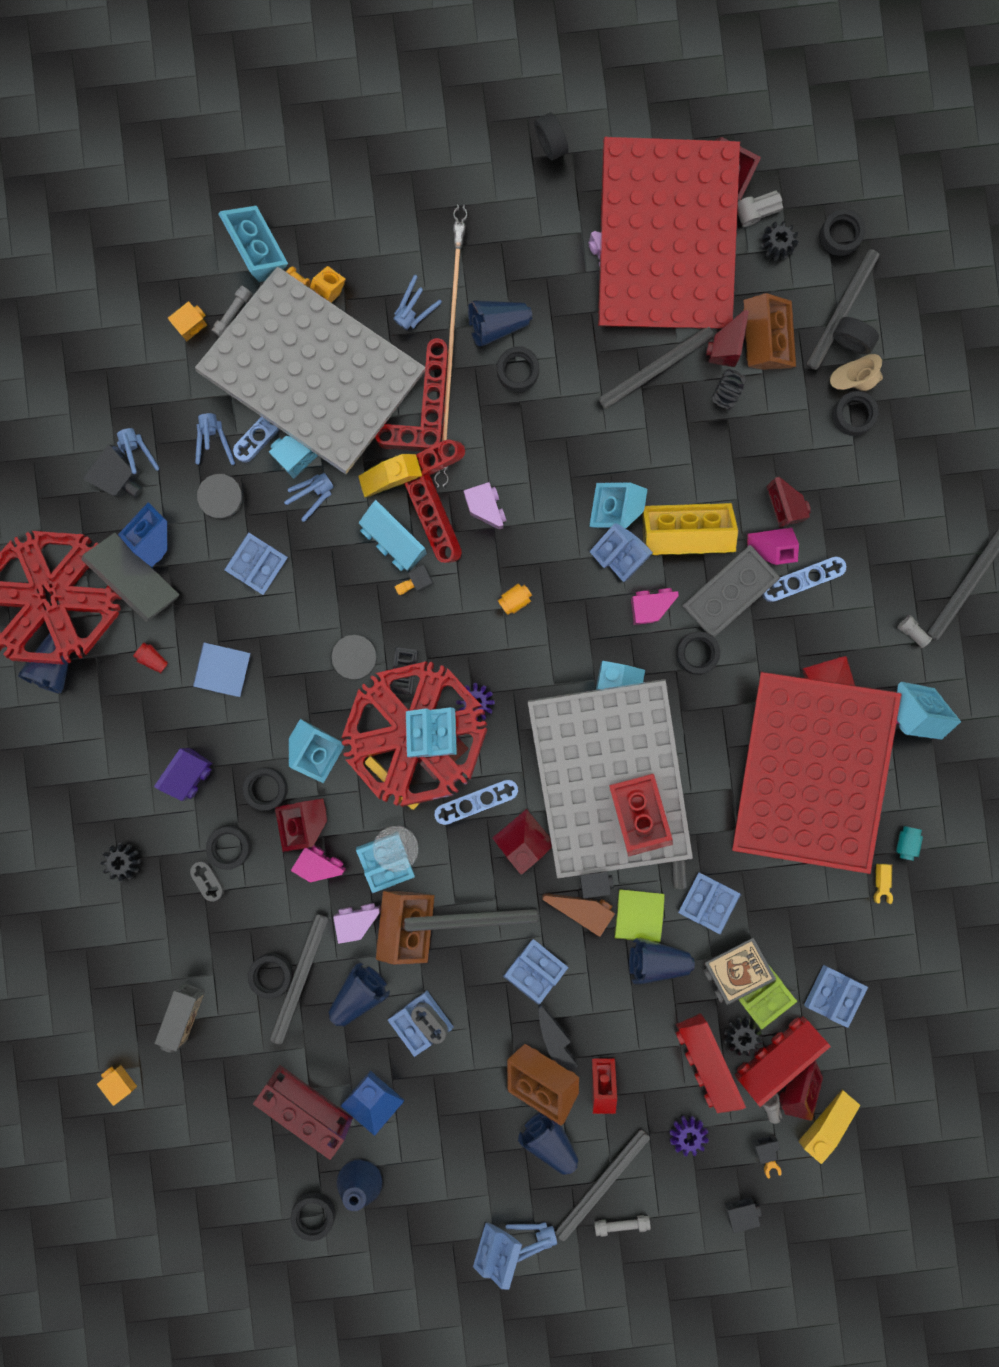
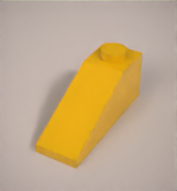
(390, 474)
(829, 1127)

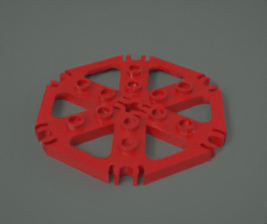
(63, 589)
(395, 737)

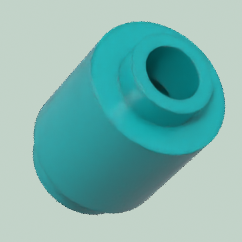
(909, 843)

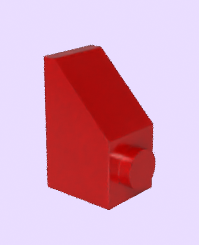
(604, 1086)

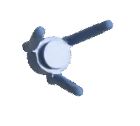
(404, 315)
(207, 426)
(128, 441)
(320, 484)
(546, 1238)

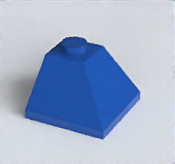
(146, 535)
(372, 1103)

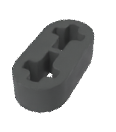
(212, 878)
(429, 1023)

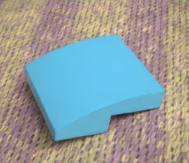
(431, 732)
(377, 876)

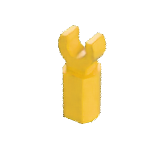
(883, 882)

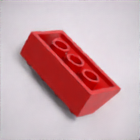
(781, 1060)
(710, 1064)

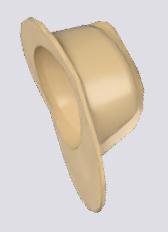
(858, 374)

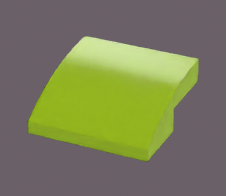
(639, 915)
(768, 1002)

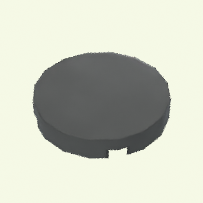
(219, 496)
(354, 657)

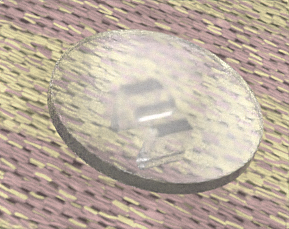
(395, 848)

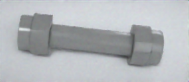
(242, 296)
(641, 1223)

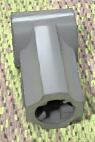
(752, 209)

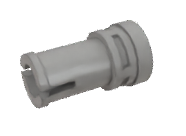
(910, 627)
(772, 1108)

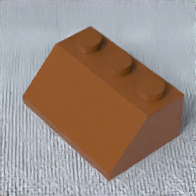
(769, 332)
(394, 942)
(542, 1083)

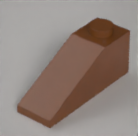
(586, 911)

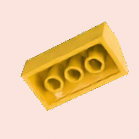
(690, 528)

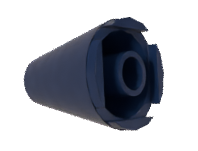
(496, 319)
(45, 675)
(658, 962)
(358, 995)
(549, 1143)
(359, 1184)

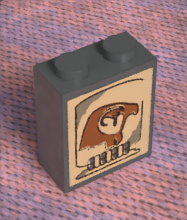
(738, 972)
(179, 1017)

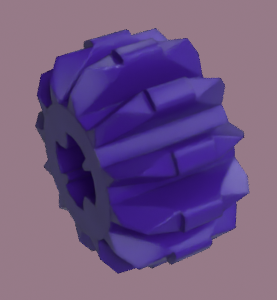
(477, 695)
(680, 1136)

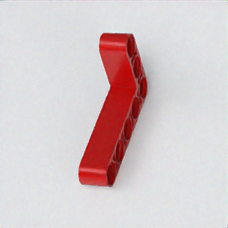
(428, 406)
(431, 498)

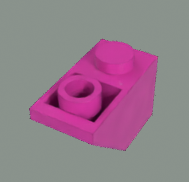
(775, 545)
(651, 607)
(315, 866)

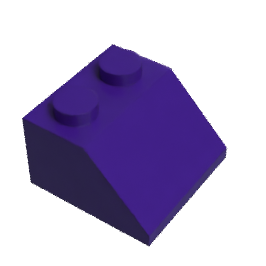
(184, 774)

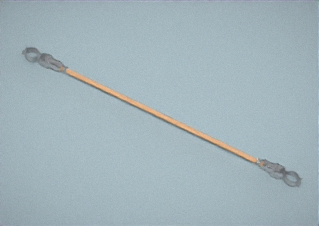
(459, 230)

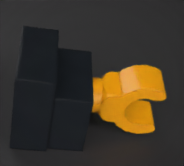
(419, 579)
(765, 1151)

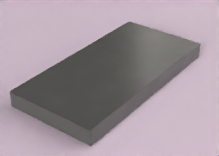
(130, 577)
(731, 591)

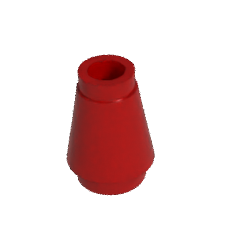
(149, 657)

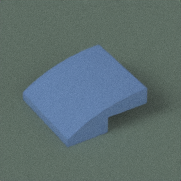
(621, 551)
(255, 563)
(221, 669)
(709, 903)
(535, 971)
(835, 996)
(406, 1028)
(497, 1256)

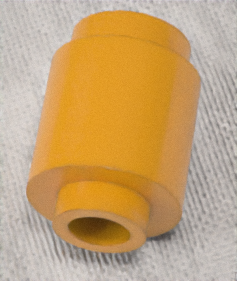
(515, 599)

